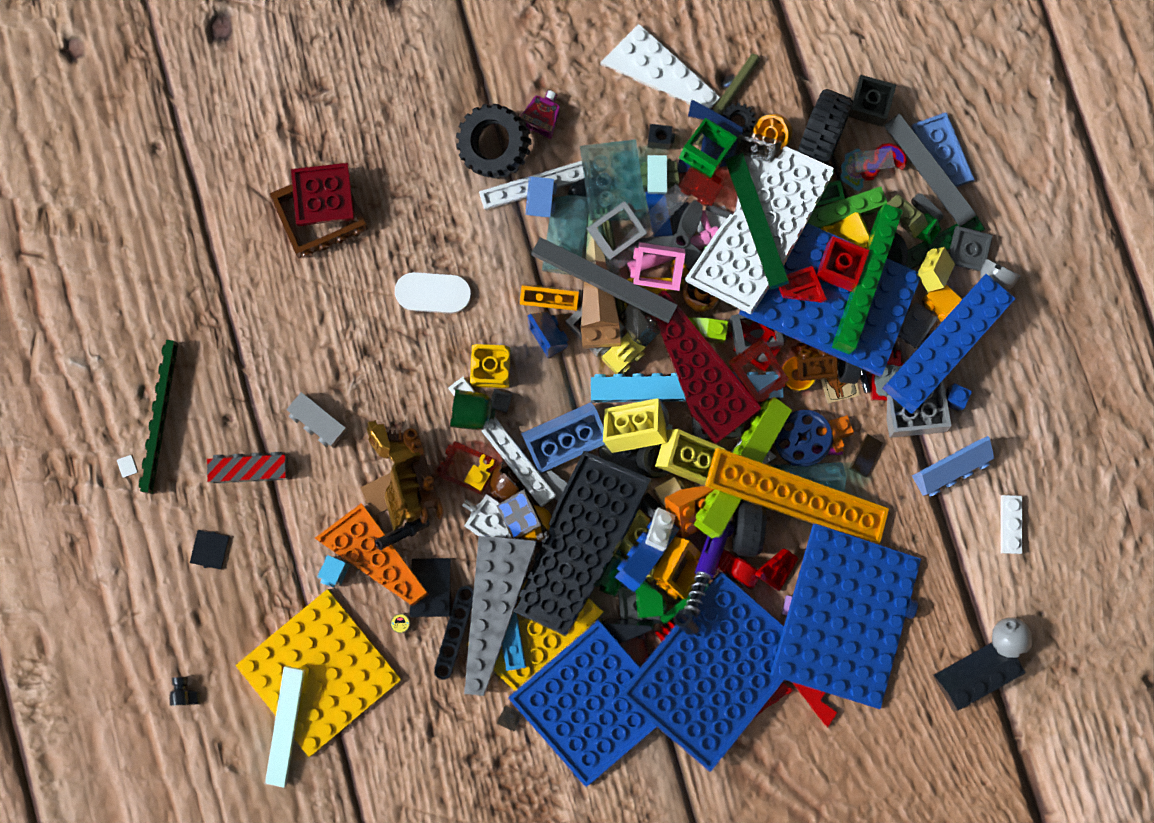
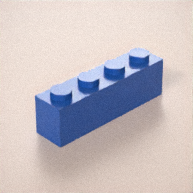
(641, 560)

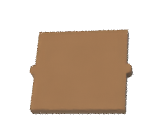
(375, 494)

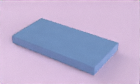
(942, 143)

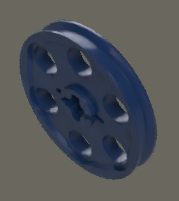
(807, 446)

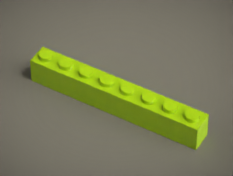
(755, 446)

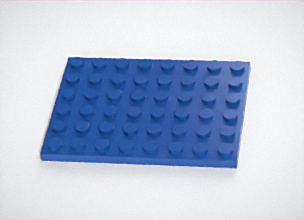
(818, 322)
(846, 616)
(710, 682)

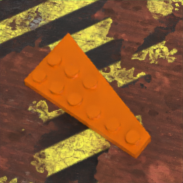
(354, 541)

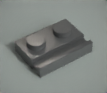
(916, 325)

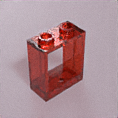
(748, 355)
(444, 466)

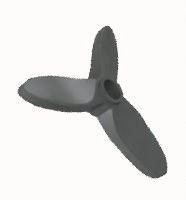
(686, 229)

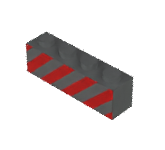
(247, 468)

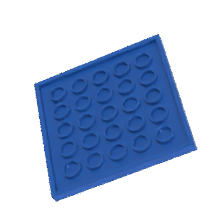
(579, 704)

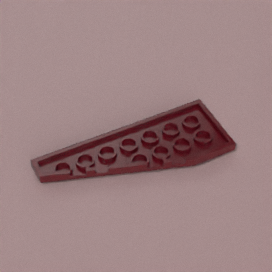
(709, 386)

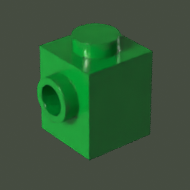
(931, 231)

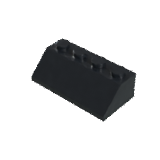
(977, 676)

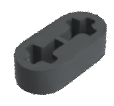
(924, 205)

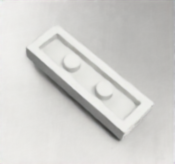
(1011, 524)

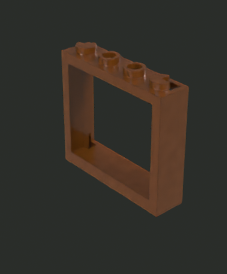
(321, 243)

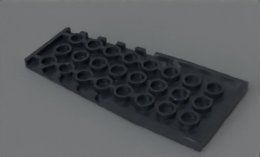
(582, 540)

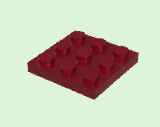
(322, 194)

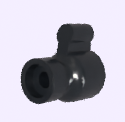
(181, 695)

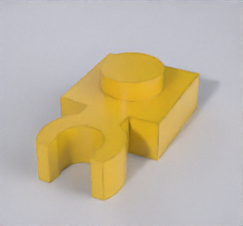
(477, 475)

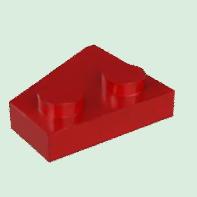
(803, 286)
(777, 569)

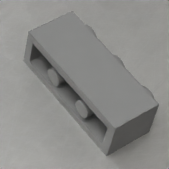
(316, 420)

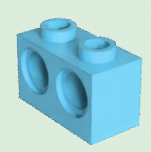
(333, 571)

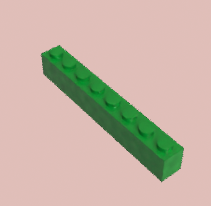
(862, 295)

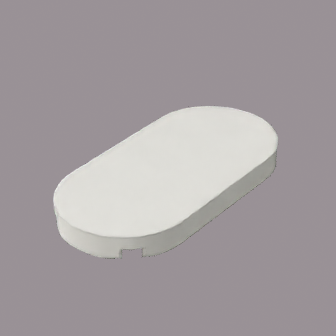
(432, 292)

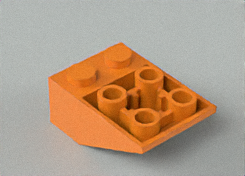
(685, 506)

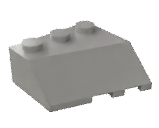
(928, 418)

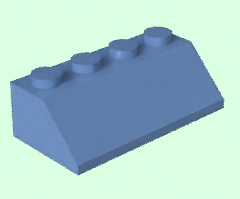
(564, 437)
(954, 466)

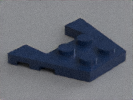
(709, 147)

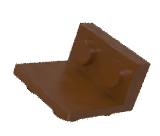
(813, 363)

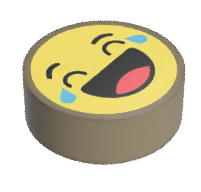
(400, 623)

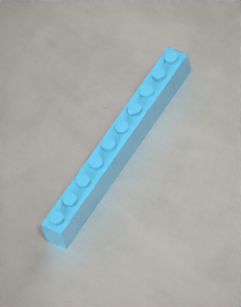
(665, 388)

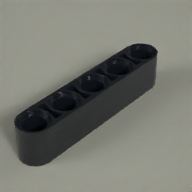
(454, 642)

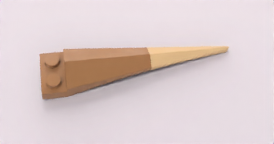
(599, 311)

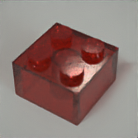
(701, 186)

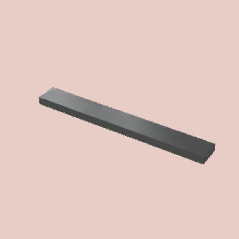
(603, 279)

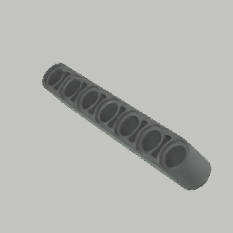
(930, 170)

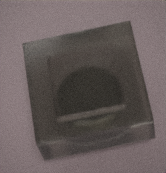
(509, 718)

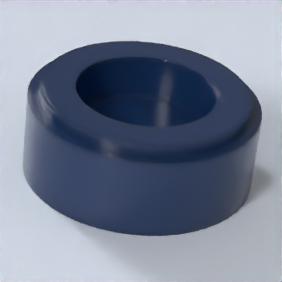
(911, 609)

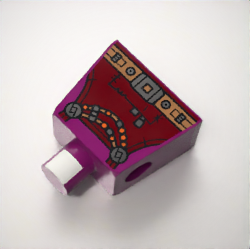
(542, 114)

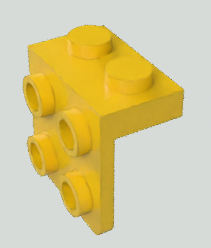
(850, 229)

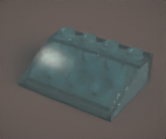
(612, 177)

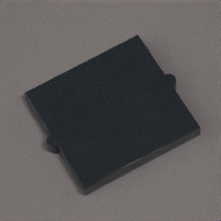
(209, 549)

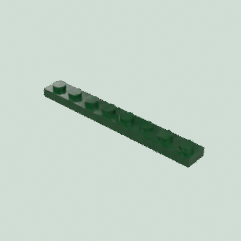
(157, 424)

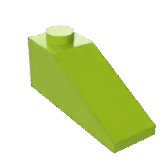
(711, 329)

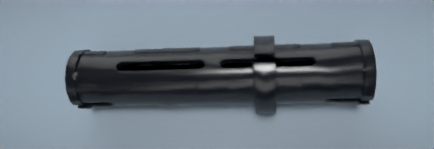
(409, 529)

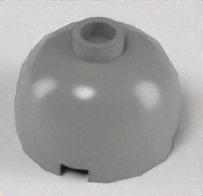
(1003, 276)
(1011, 637)

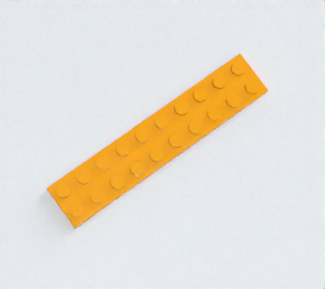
(796, 496)

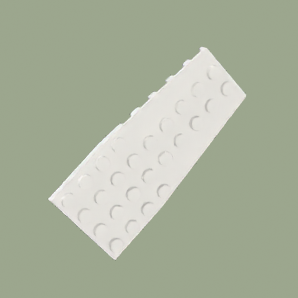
(788, 197)

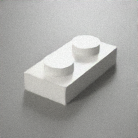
(660, 529)

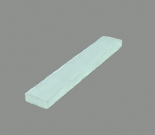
(285, 726)

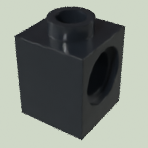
(654, 142)

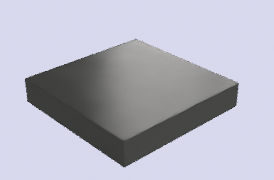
(970, 248)

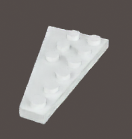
(653, 65)

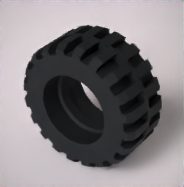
(826, 126)
(471, 132)

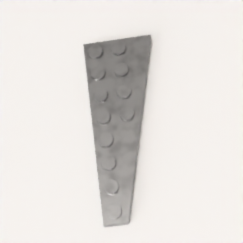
(497, 586)

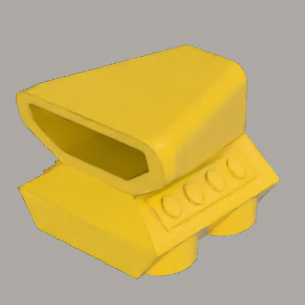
(490, 366)

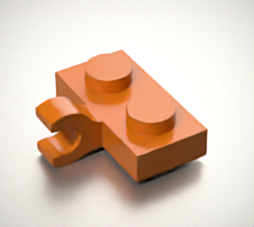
(840, 428)

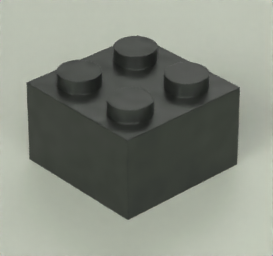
(872, 100)

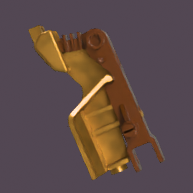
(411, 483)

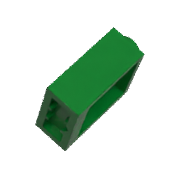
(701, 160)

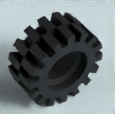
(744, 112)

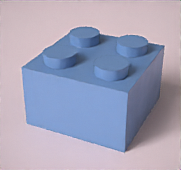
(540, 197)

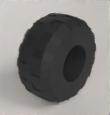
(749, 528)

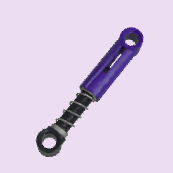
(688, 618)

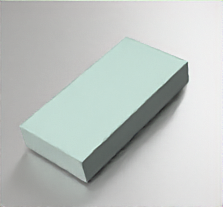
(657, 174)

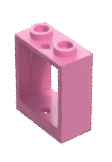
(679, 253)

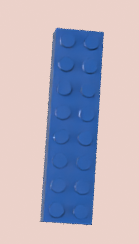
(948, 343)

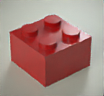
(842, 263)

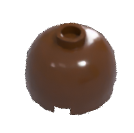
(699, 299)
(504, 482)

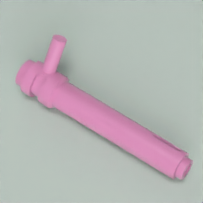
(699, 241)

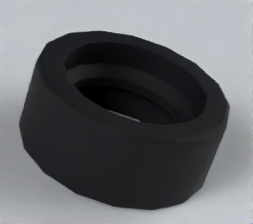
(848, 372)
(643, 466)

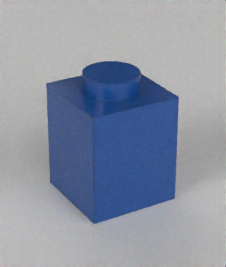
(957, 397)

